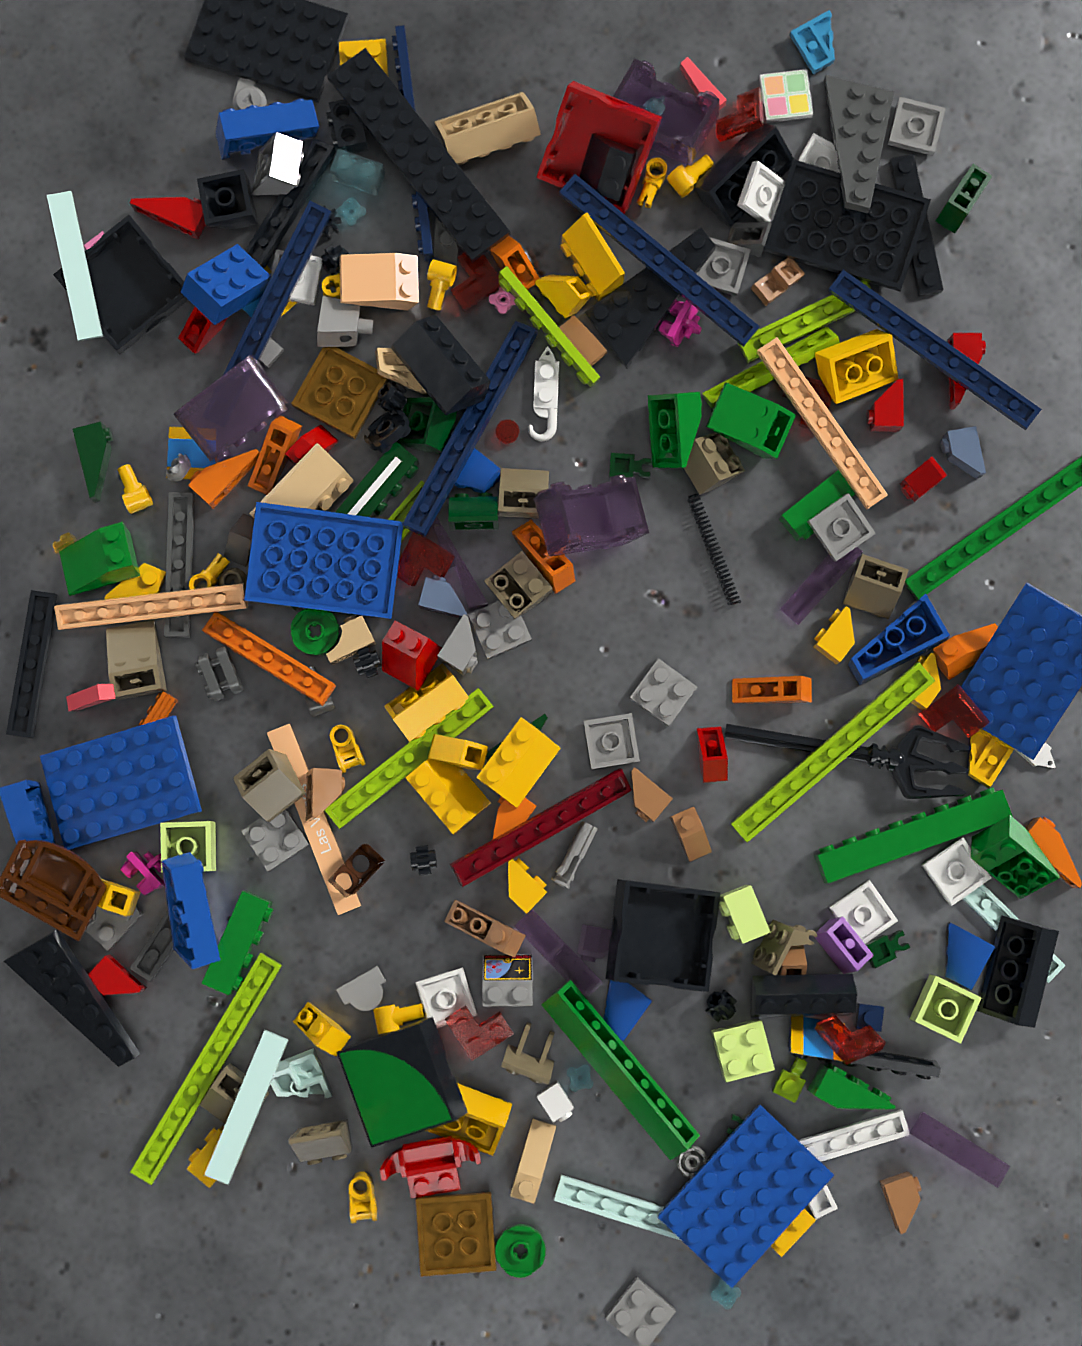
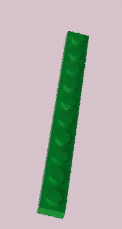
(995, 530)

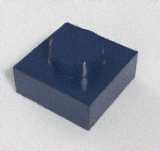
(869, 1015)

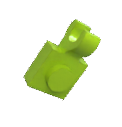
(789, 1082)

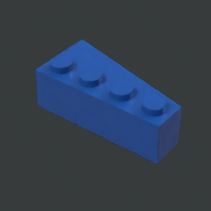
(255, 125)
(903, 640)
(27, 811)
(189, 911)

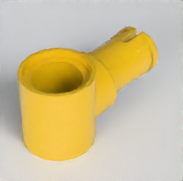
(685, 178)
(652, 182)
(441, 277)
(135, 495)
(211, 573)
(390, 1018)

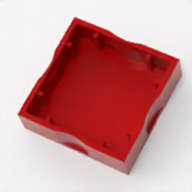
(593, 112)

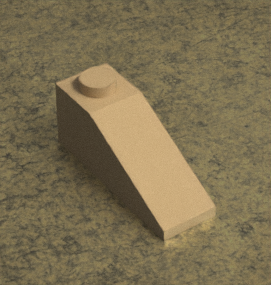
(533, 1161)

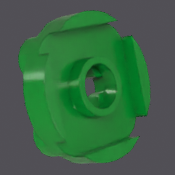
(301, 633)
(530, 1261)

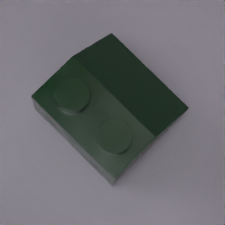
(428, 425)
(473, 512)

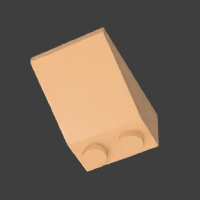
(379, 280)

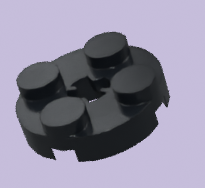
(387, 430)

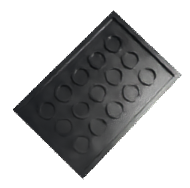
(269, 42)
(823, 233)

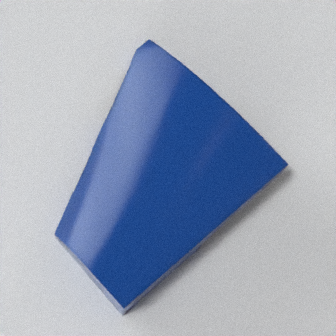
(478, 473)
(966, 956)
(624, 1007)

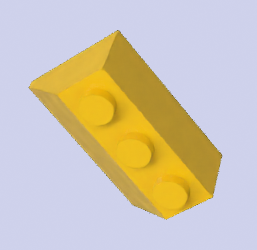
(592, 257)
(857, 365)
(418, 710)
(518, 762)
(448, 793)
(481, 1124)

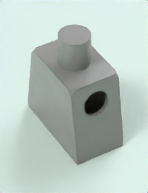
(340, 324)

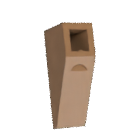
(485, 928)

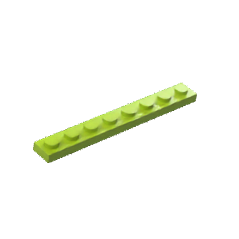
(405, 761)

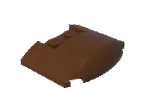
(52, 886)

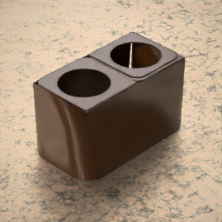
(373, 857)

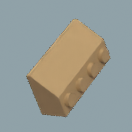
(488, 128)
(311, 483)

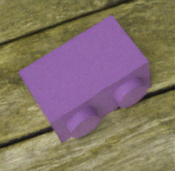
(843, 945)

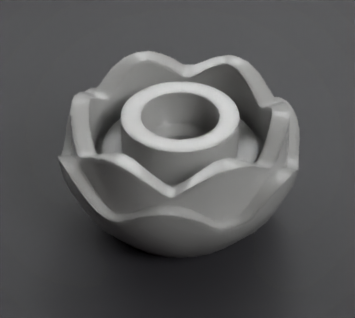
(179, 468)
(683, 1159)

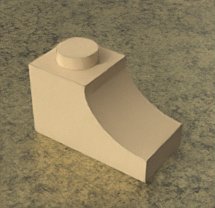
(353, 638)

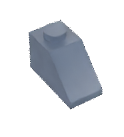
(964, 450)
(440, 598)

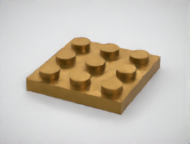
(339, 391)
(455, 1234)

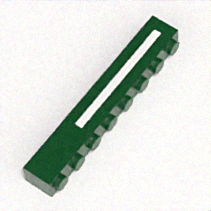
(380, 484)

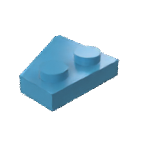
(815, 42)

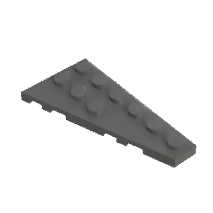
(858, 133)

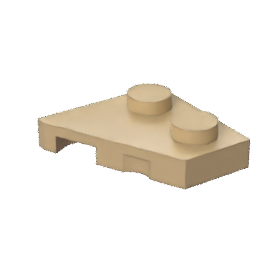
(393, 368)

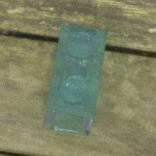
(357, 172)

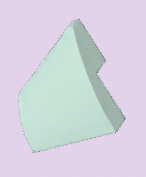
(301, 1076)

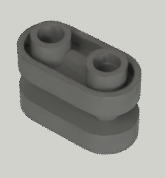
(206, 667)

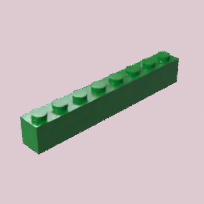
(912, 836)
(620, 1070)

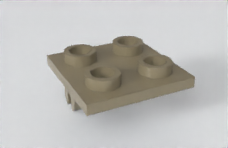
(777, 943)
(537, 1069)

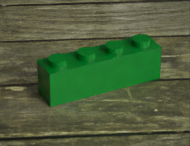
(821, 497)
(237, 943)

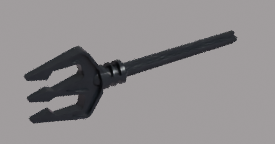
(900, 760)

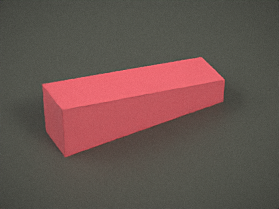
(699, 81)
(91, 696)

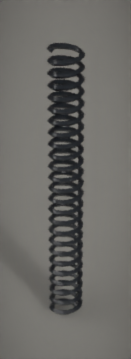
(713, 549)

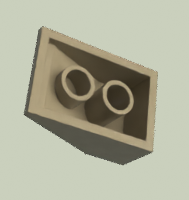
(322, 1141)

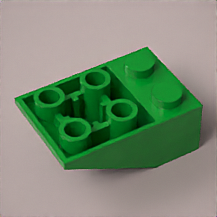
(751, 421)
(1012, 857)
(852, 1093)

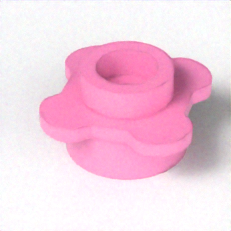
(502, 307)

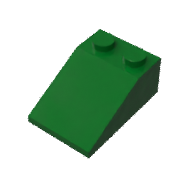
(673, 427)
(99, 559)

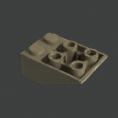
(135, 660)

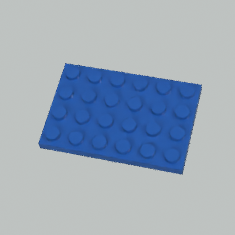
(323, 560)
(1028, 671)
(120, 783)
(745, 1195)

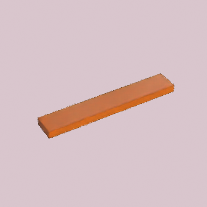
(269, 658)

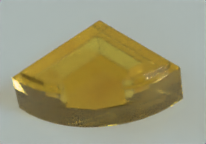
(65, 540)

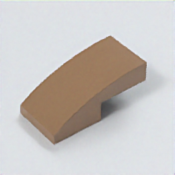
(777, 281)
(583, 340)

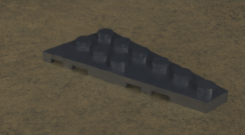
(642, 303)
(62, 981)

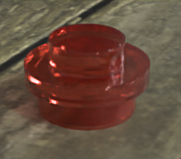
(507, 431)

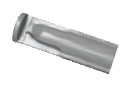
(575, 852)

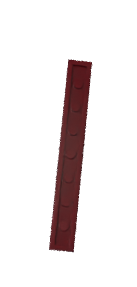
(540, 827)

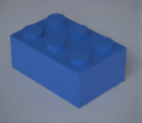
(225, 284)

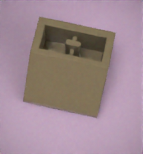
(712, 463)
(518, 492)
(519, 585)
(875, 586)
(269, 784)
(224, 1092)

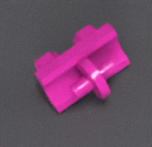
(684, 324)
(137, 863)

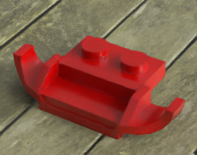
(430, 1164)

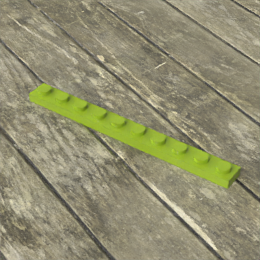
(832, 751)
(206, 1068)

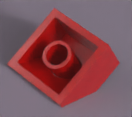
(408, 655)

